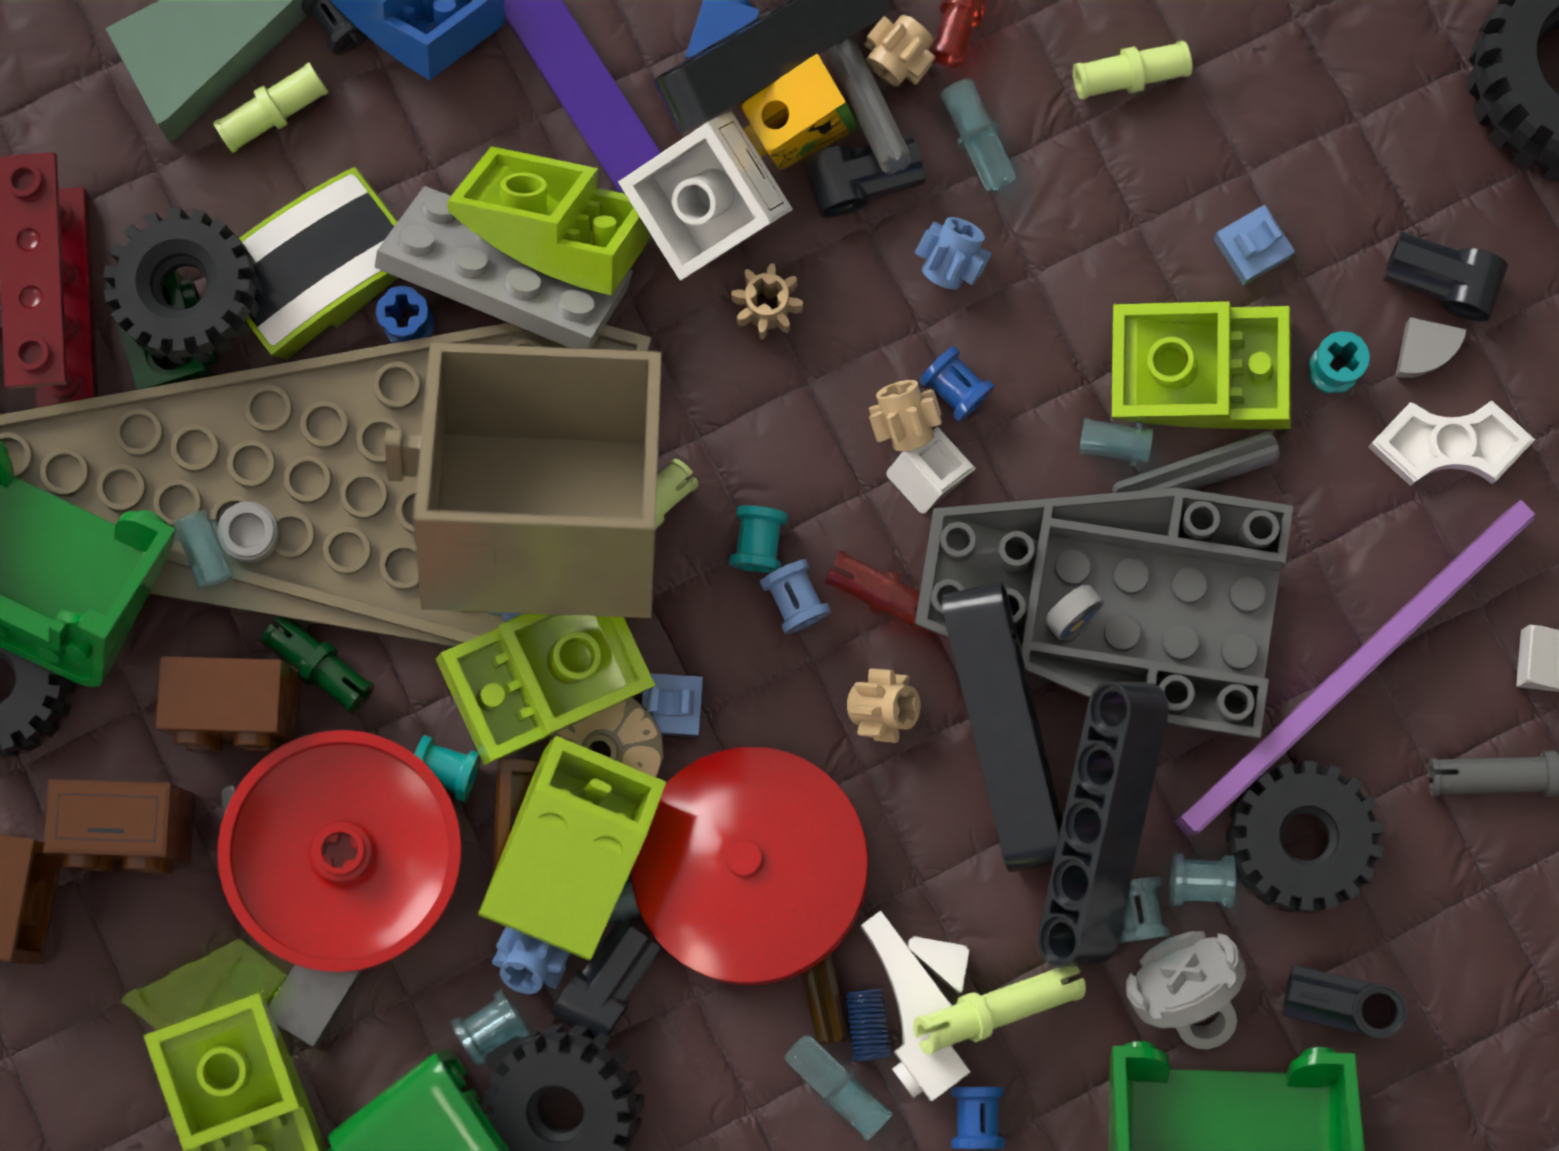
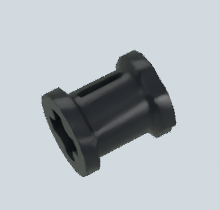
(340, 30)

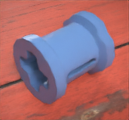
(795, 577)

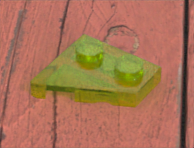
(207, 984)

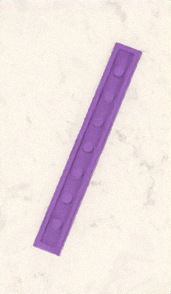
(1354, 669)

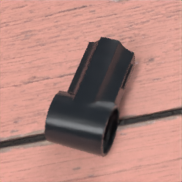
(849, 177)
(1462, 279)
(601, 991)
(1338, 1002)

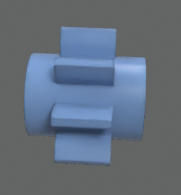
(953, 253)
(528, 962)

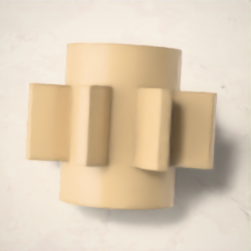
(899, 50)
(770, 286)
(905, 415)
(883, 705)

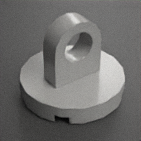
(1188, 982)

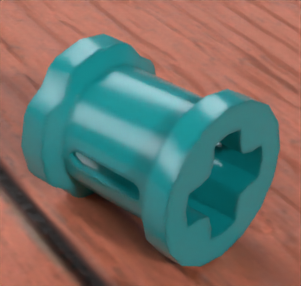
(1343, 344)
(758, 539)
(452, 768)

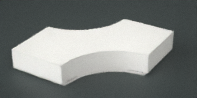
(1426, 443)

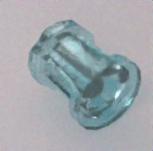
(1202, 880)
(1153, 926)
(489, 1027)

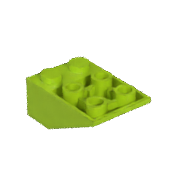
(572, 847)

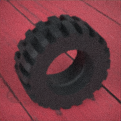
(1512, 86)

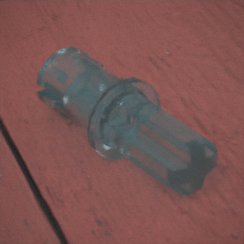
(978, 135)
(837, 1086)

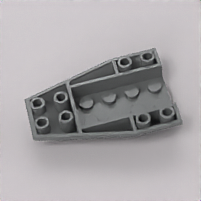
(1180, 581)

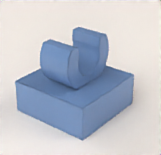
(1254, 245)
(675, 704)

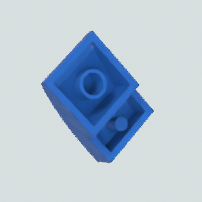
(425, 32)

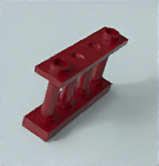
(46, 282)

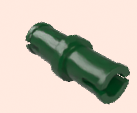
(318, 664)

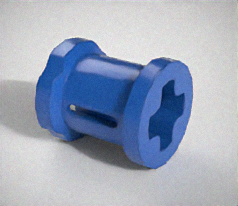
(392, 308)
(956, 384)
(977, 1117)

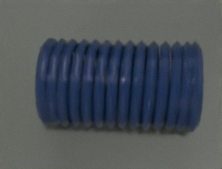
(868, 1025)

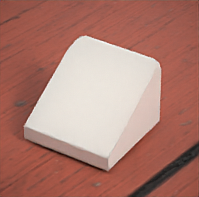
(930, 471)
(1538, 658)
(943, 959)

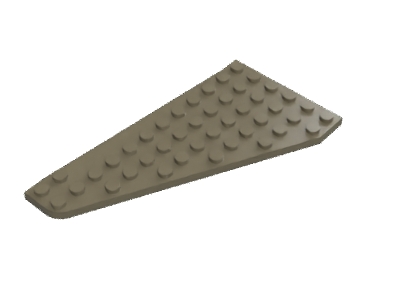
(281, 436)

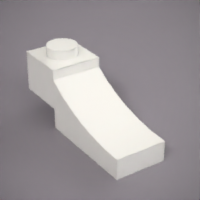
(915, 996)

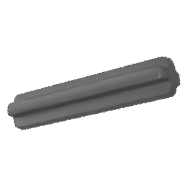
(869, 106)
(1208, 466)

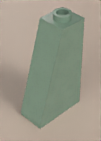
(197, 50)

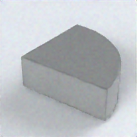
(1427, 347)

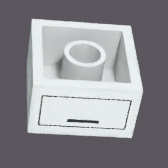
(705, 195)

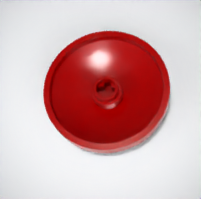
(339, 851)
(752, 866)

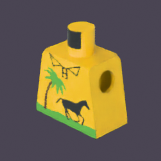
(808, 104)

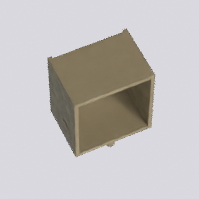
(534, 480)

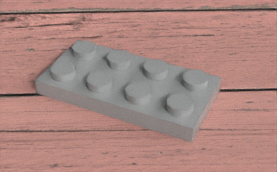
(451, 260)

